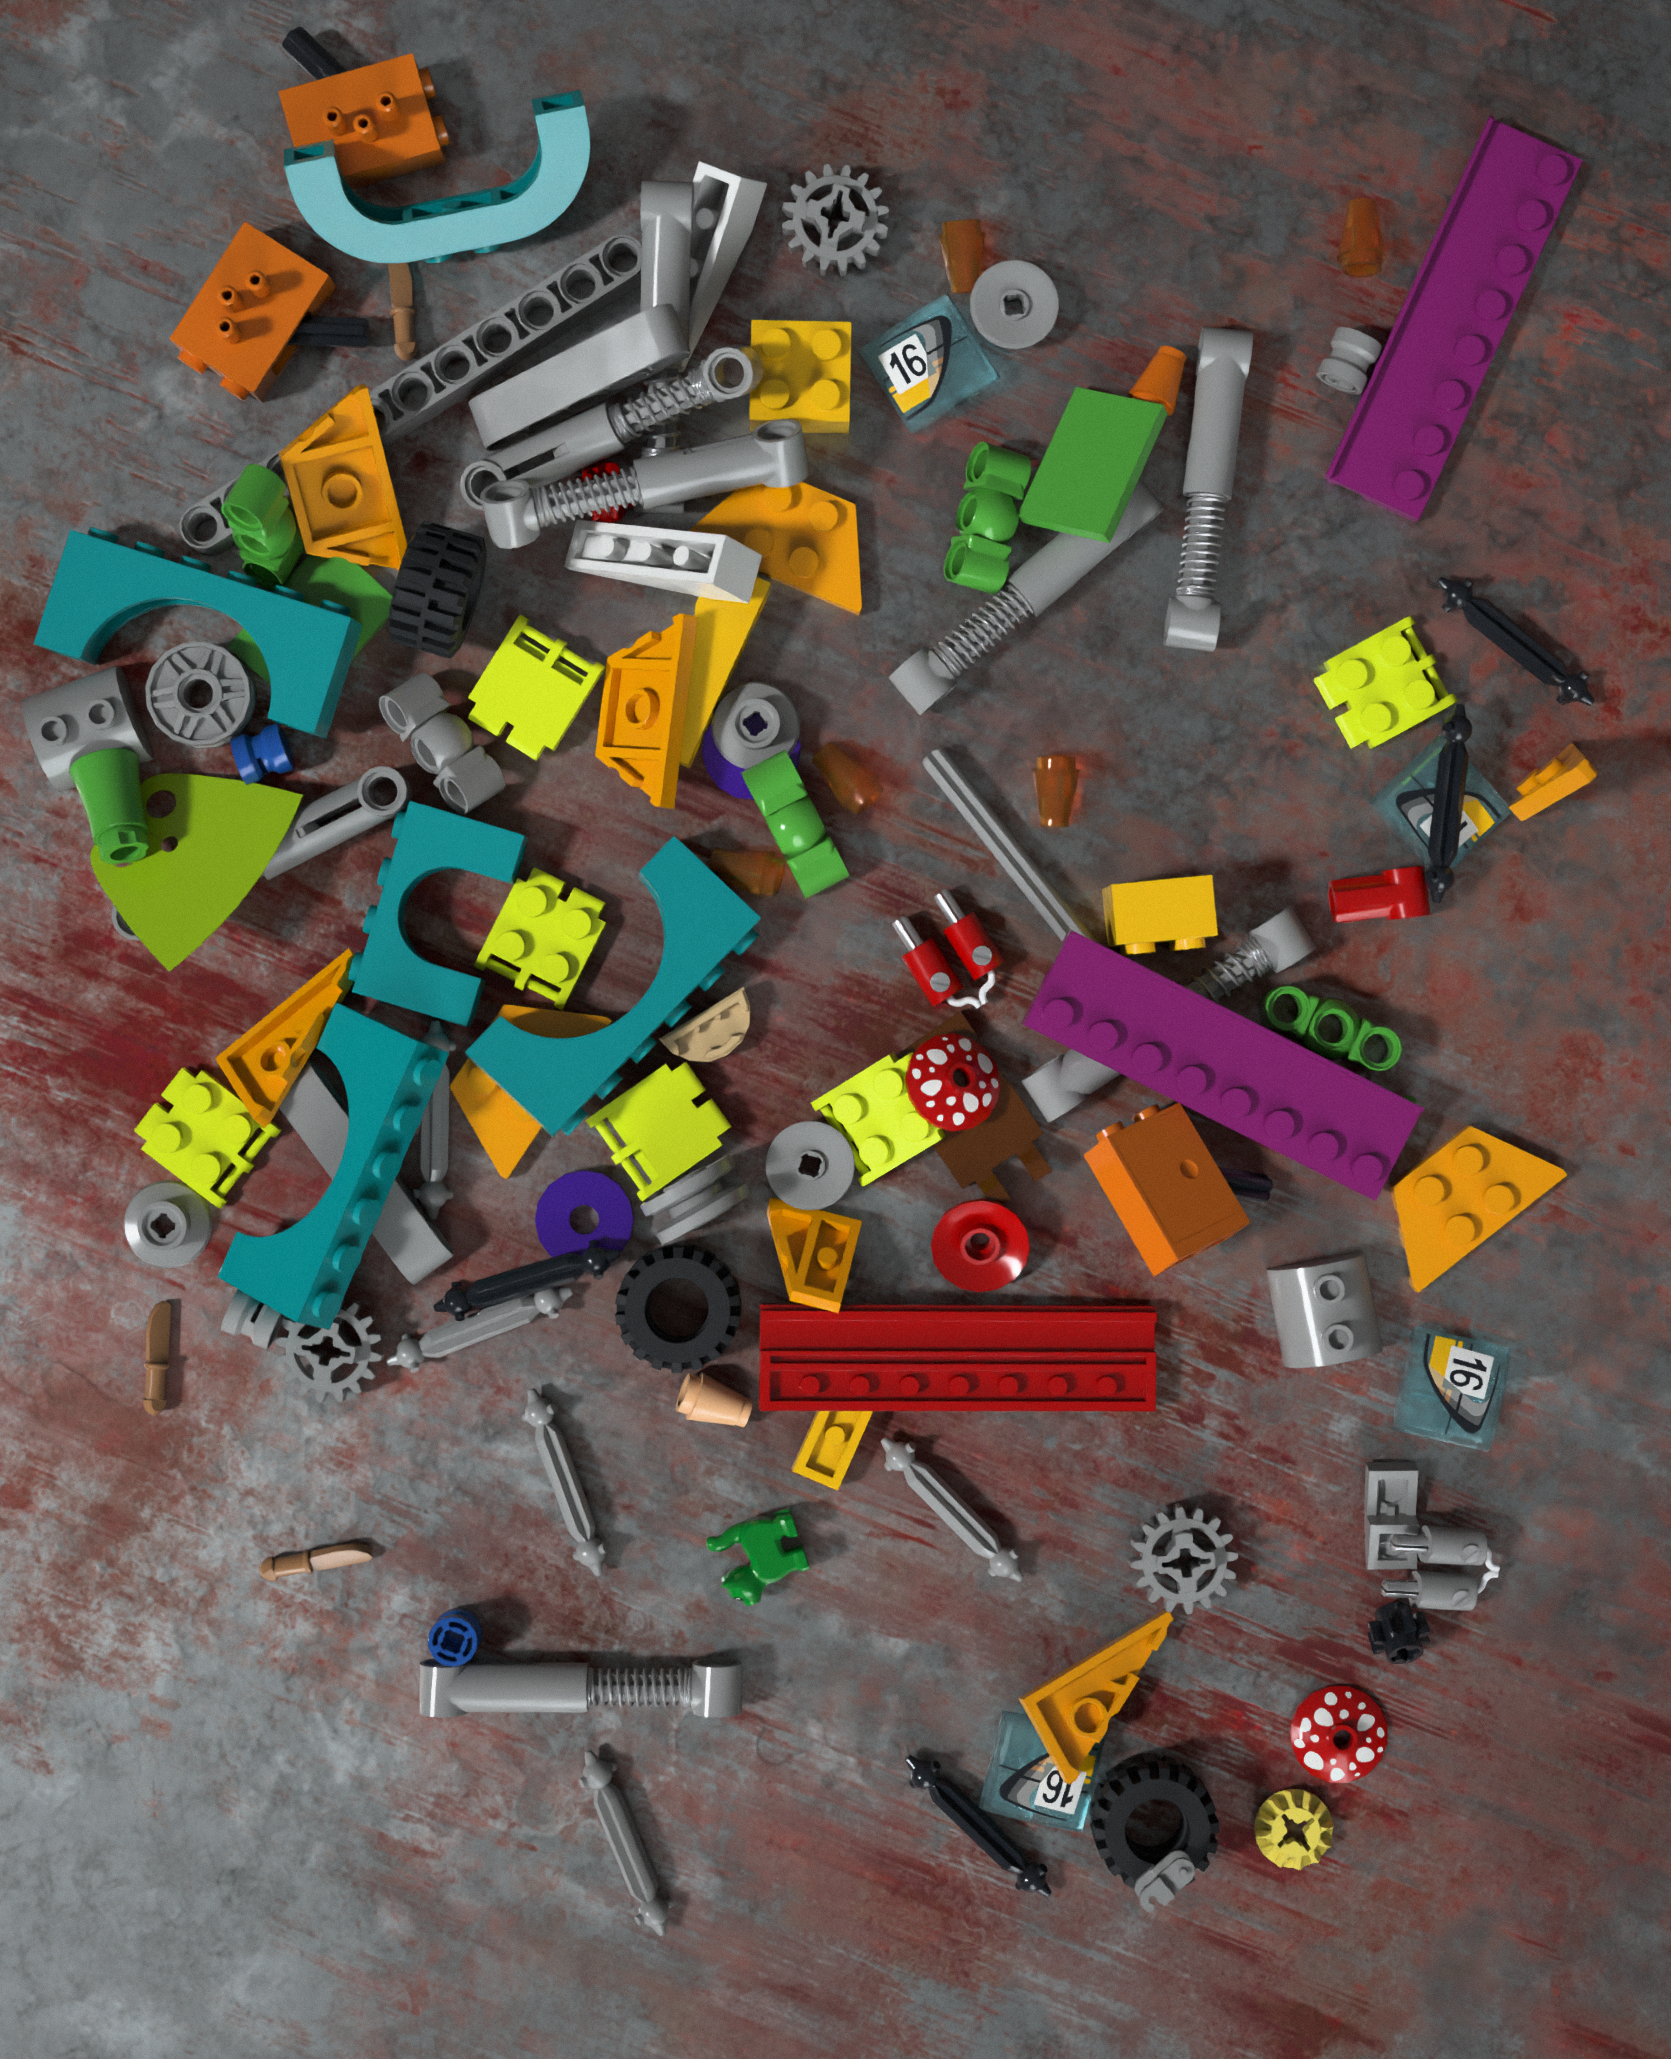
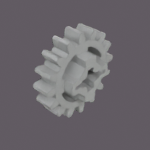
(852, 227)
(326, 1370)
(1185, 1579)

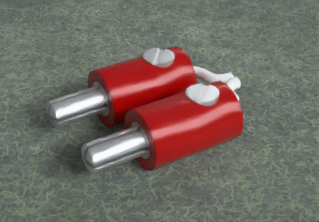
(970, 943)

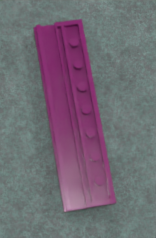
(1452, 319)
(1222, 1065)

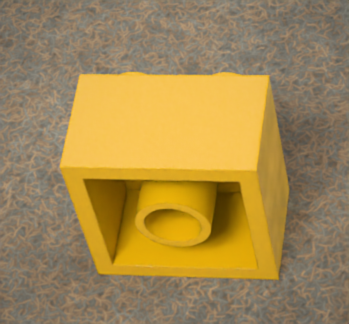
(803, 374)
(1160, 912)

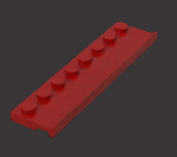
(957, 1357)

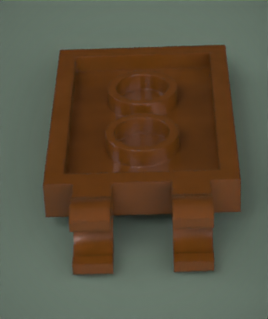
(1006, 1131)

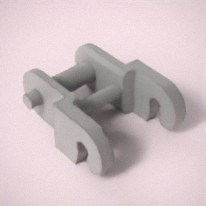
(1164, 1879)

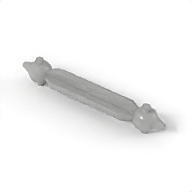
(434, 1134)
(477, 1327)
(565, 1482)
(952, 1509)
(625, 1843)

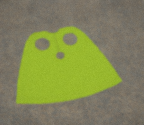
(223, 848)

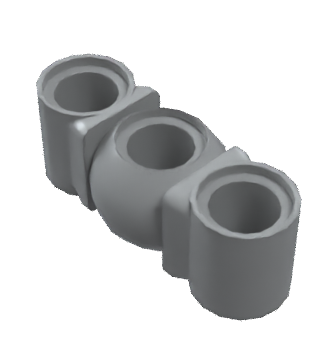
(442, 743)

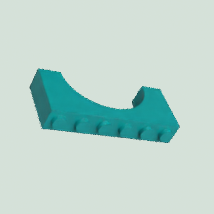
(109, 585)
(560, 1075)
(387, 1090)

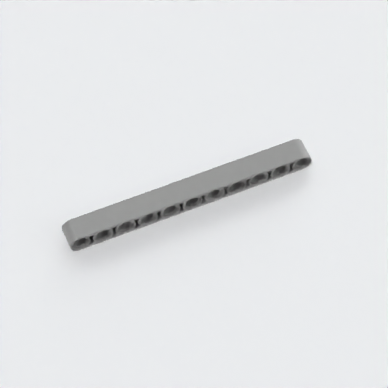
(471, 347)

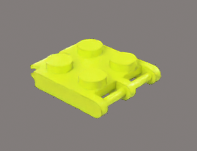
(1383, 686)
(532, 690)
(544, 936)
(878, 1118)
(661, 1127)
(202, 1134)

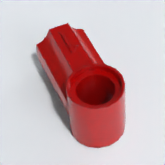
(1391, 895)

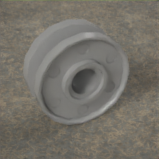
(170, 690)
(696, 1199)

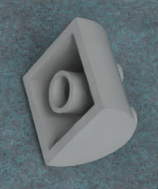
(82, 719)
(1324, 1311)

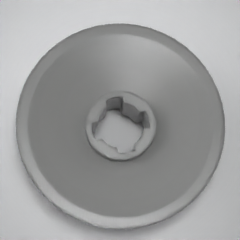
(1009, 282)
(738, 706)
(803, 1189)
(184, 1208)

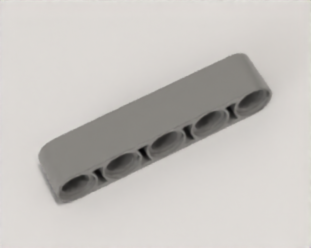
(579, 377)
(403, 1226)

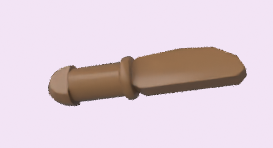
(402, 311)
(157, 1353)
(316, 1560)

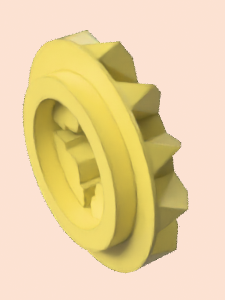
(1299, 1807)

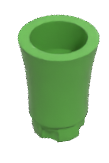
(113, 803)

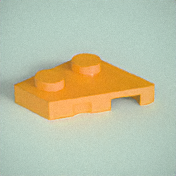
(813, 1252)

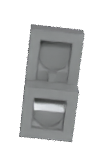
(1389, 1510)

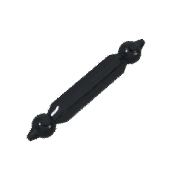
(1515, 641)
(1448, 803)
(527, 1280)
(978, 1826)

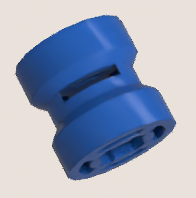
(262, 753)
(462, 1630)

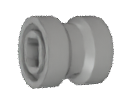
(1349, 360)
(252, 1319)

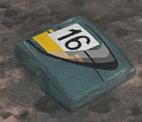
(929, 363)
(1409, 799)
(1451, 1388)
(1026, 1782)

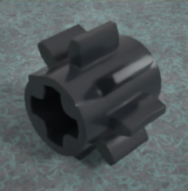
(1398, 1633)

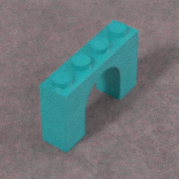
(390, 964)

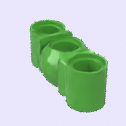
(987, 518)
(263, 526)
(795, 823)
(1353, 1033)

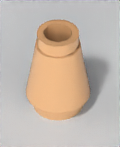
(712, 1401)

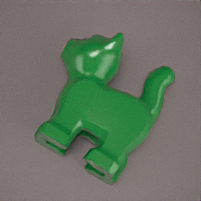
(768, 1559)

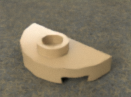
(712, 1032)

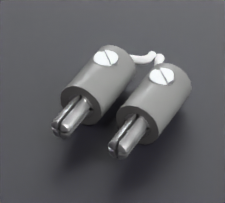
(1442, 1589)

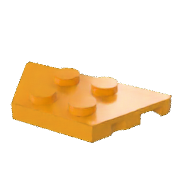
(345, 487)
(803, 538)
(647, 709)
(497, 1119)
(1463, 1198)

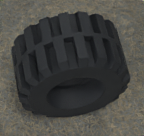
(437, 589)
(678, 1351)
(1145, 1782)

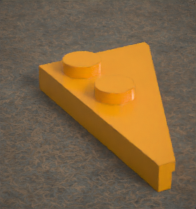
(1553, 782)
(275, 1050)
(1076, 1704)

